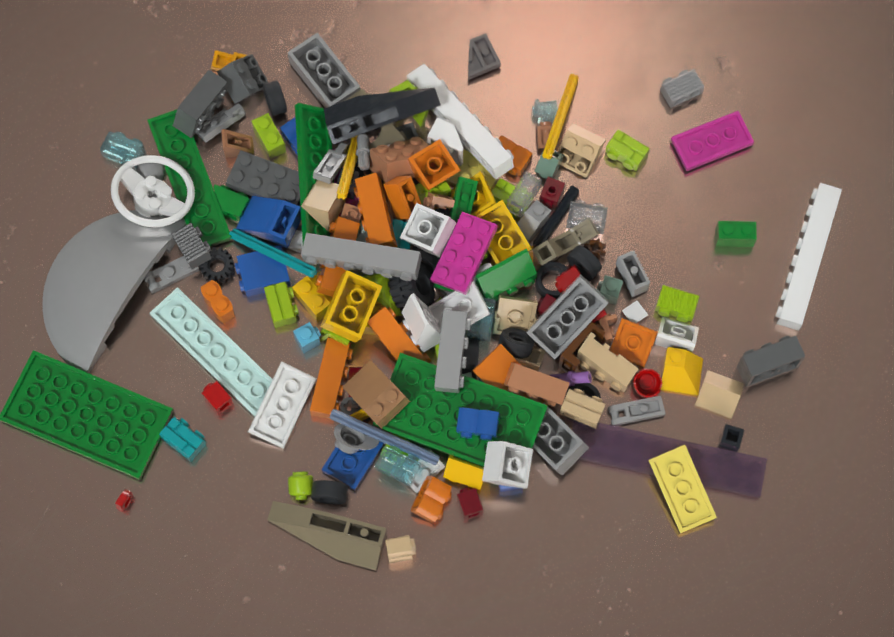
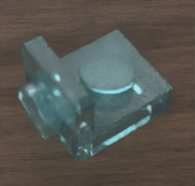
(544, 110)

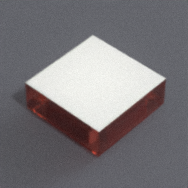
(634, 313)

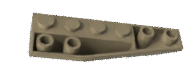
(333, 534)

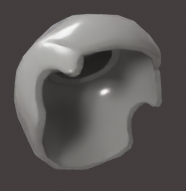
(151, 169)

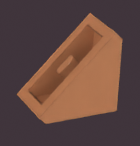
(234, 142)

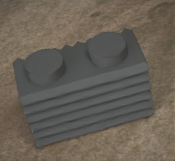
(191, 245)

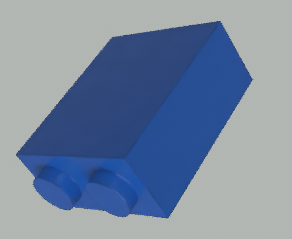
(260, 271)

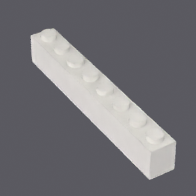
(468, 126)
(809, 256)

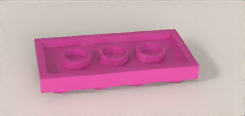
(712, 140)
(464, 253)

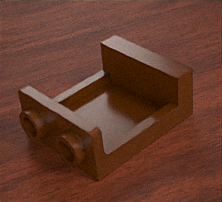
(568, 358)

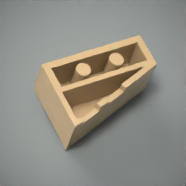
(605, 364)

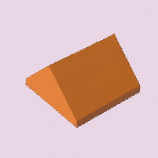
(433, 165)

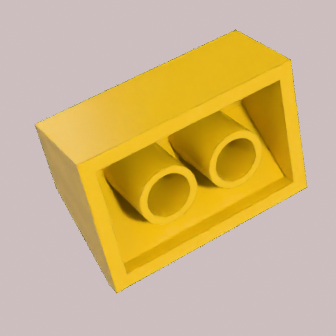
(508, 236)

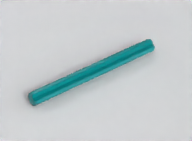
(273, 253)

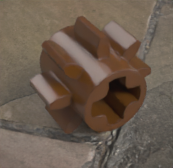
(596, 244)

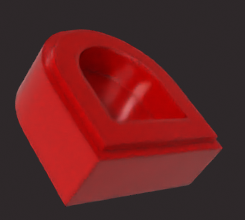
(123, 500)

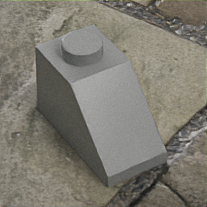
(534, 220)

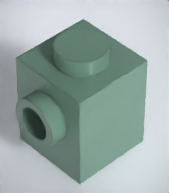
(549, 168)
(610, 288)

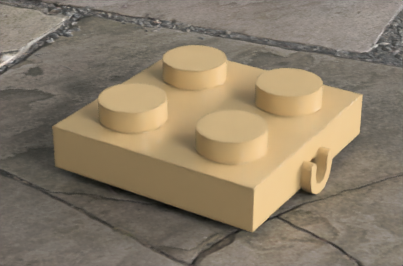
(514, 313)

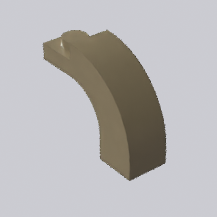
(566, 242)

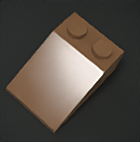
(376, 394)

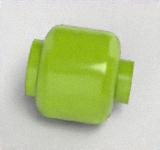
(300, 485)

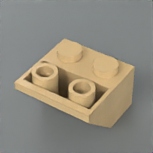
(580, 150)

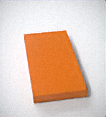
(495, 369)

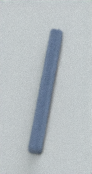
(384, 437)

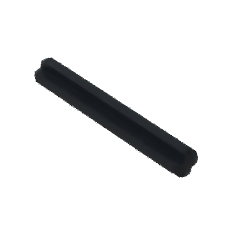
(556, 216)

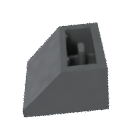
(243, 78)

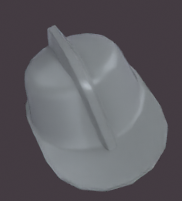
(351, 441)

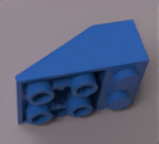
(271, 220)

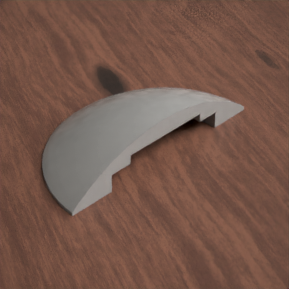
(96, 280)

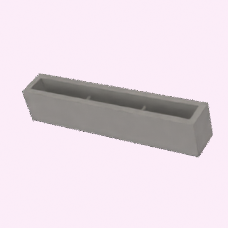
(361, 256)

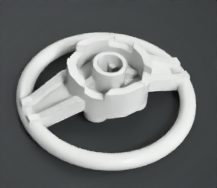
(142, 189)

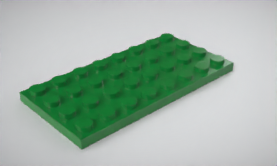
(86, 414)
(433, 414)

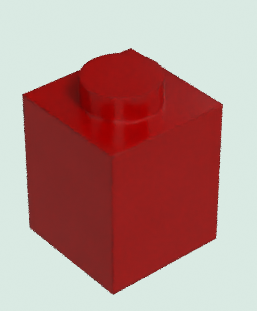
(217, 397)

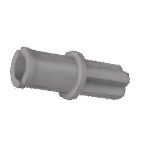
(363, 152)

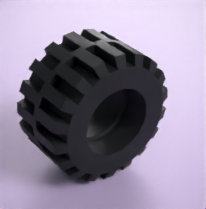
(422, 288)

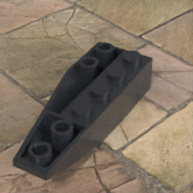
(375, 111)

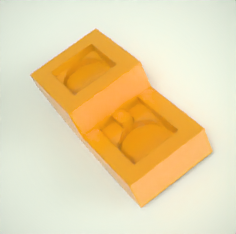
(222, 59)

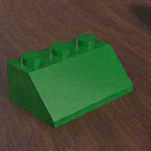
(507, 276)

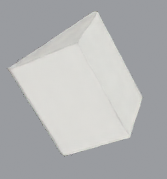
(676, 335)

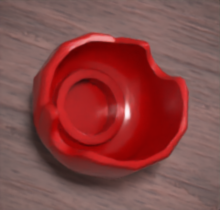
(647, 383)

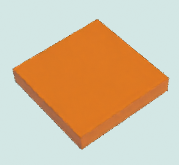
(633, 342)

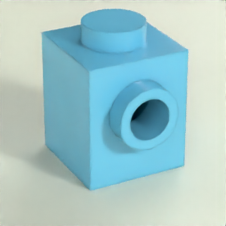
(307, 337)

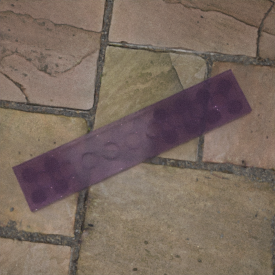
(633, 449)

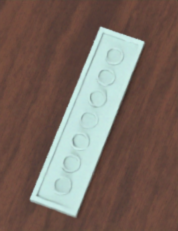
(213, 349)

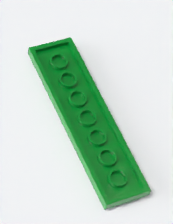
(312, 146)
(183, 150)

